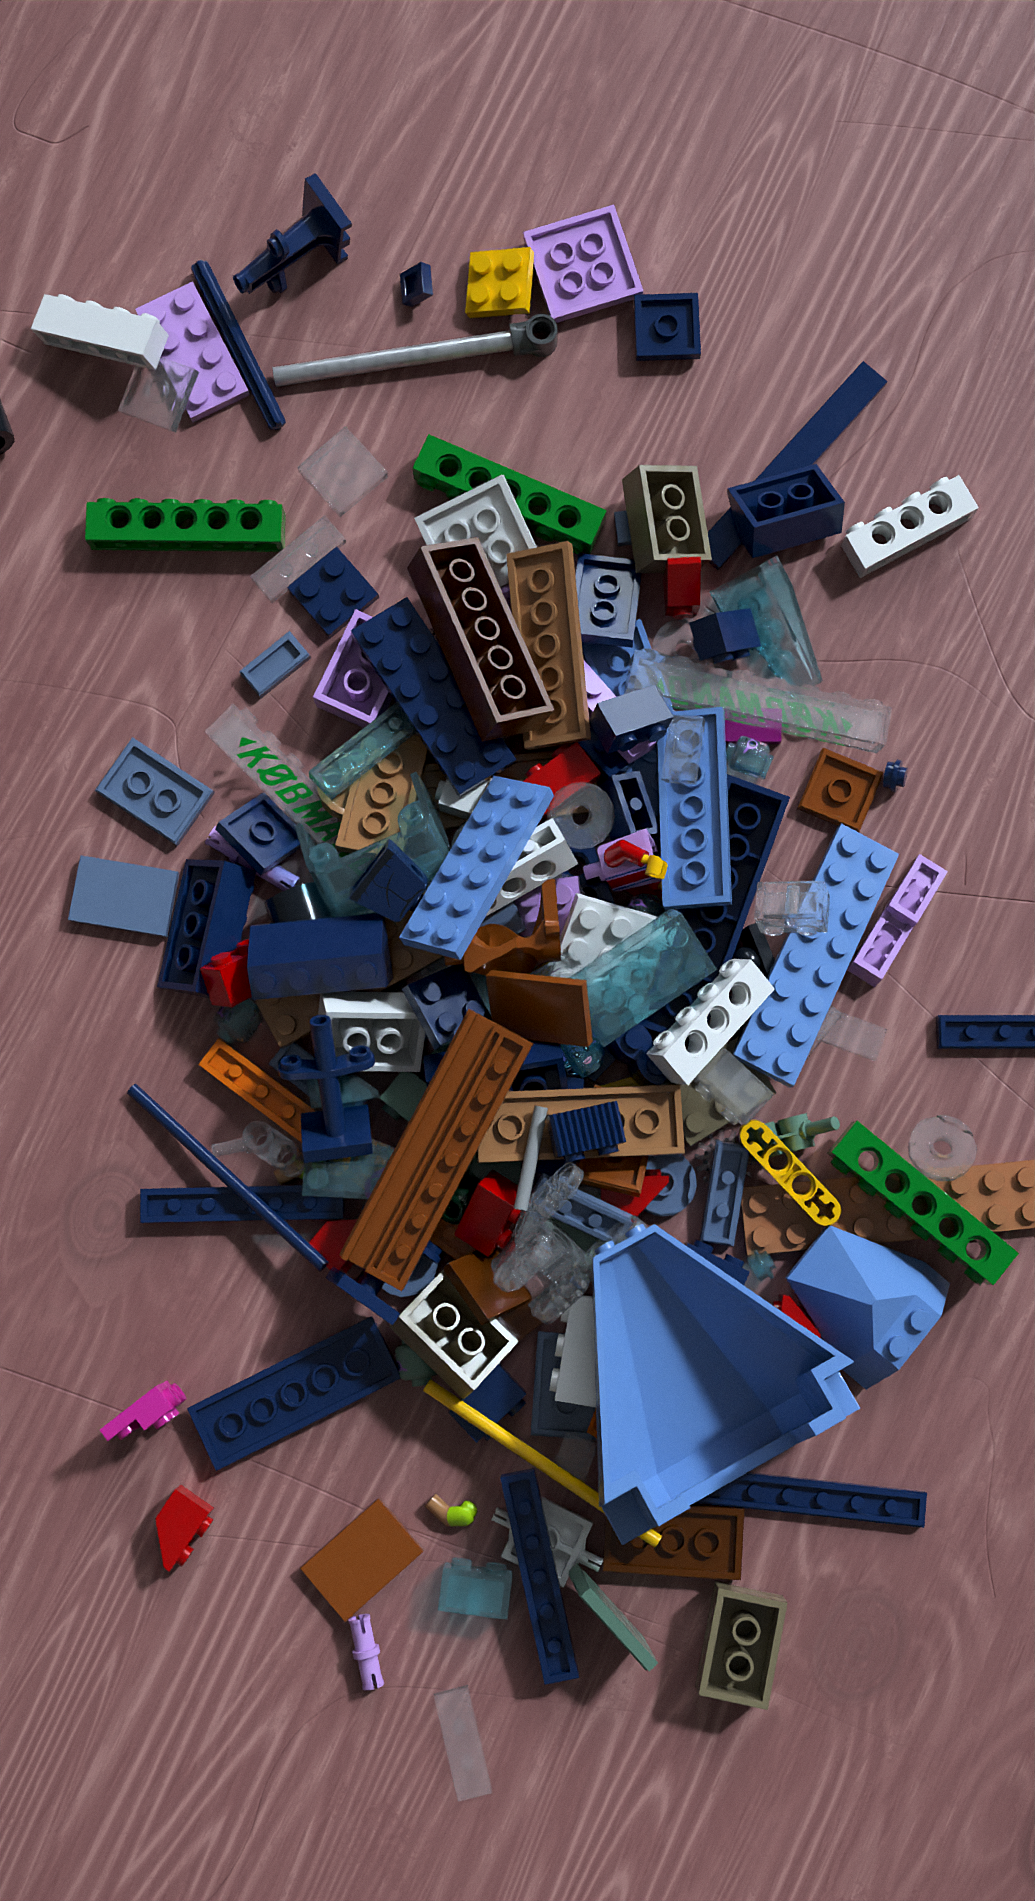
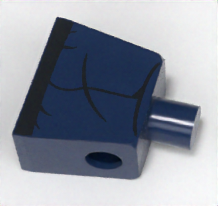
(390, 884)

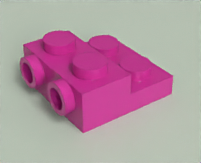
(153, 1408)

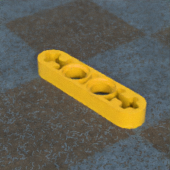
(791, 1170)

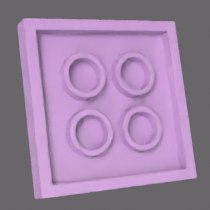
(583, 264)

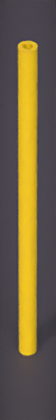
(523, 1450)

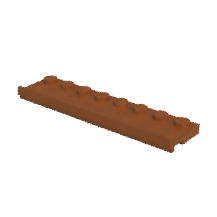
(436, 1149)

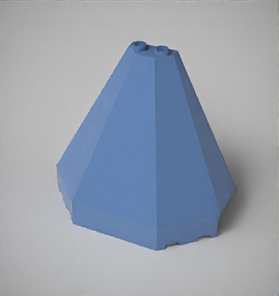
(695, 1380)

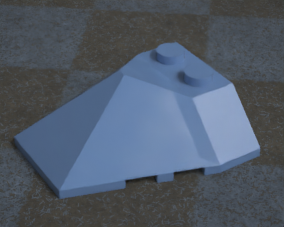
(867, 1301)

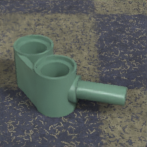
(794, 1132)

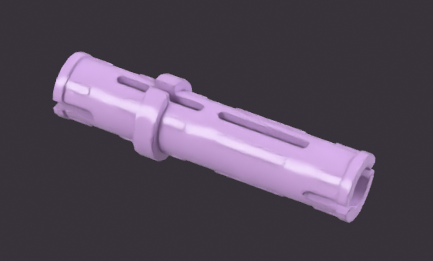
(276, 876)

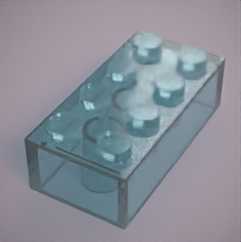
(643, 975)

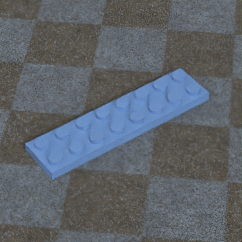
(813, 966)

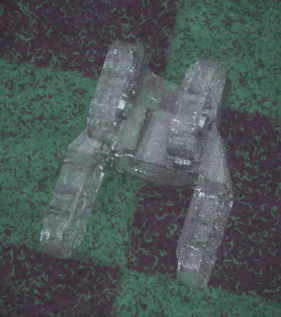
(546, 1255)

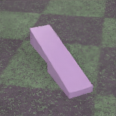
(897, 921)

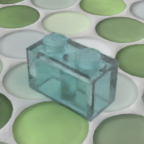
(475, 1589)

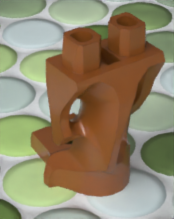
(504, 950)

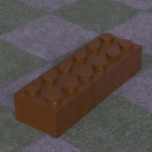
(480, 638)

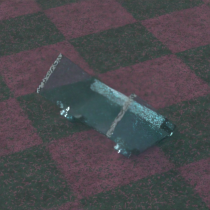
(420, 839)

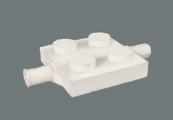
(567, 1537)

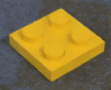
(499, 282)

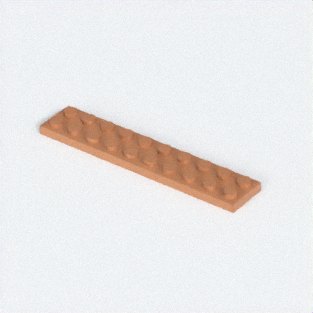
(993, 1193)

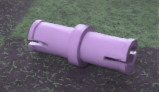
(366, 1651)

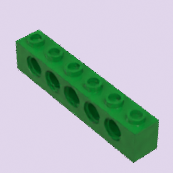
(439, 455)
(135, 536)
(994, 1253)

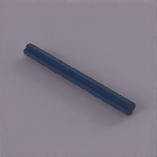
(238, 345)

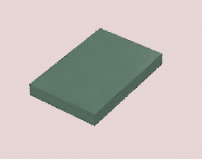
(612, 1617)

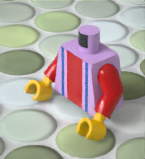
(628, 863)

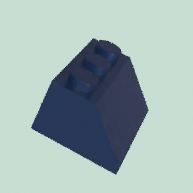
(786, 510)

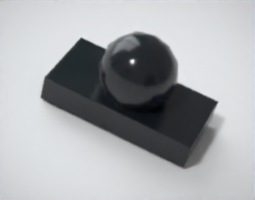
(756, 949)

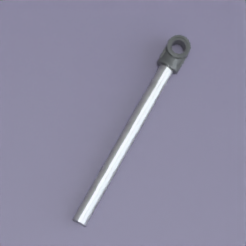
(519, 339)

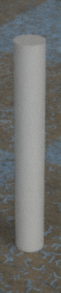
(530, 1158)

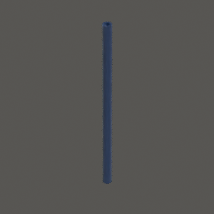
(228, 1177)

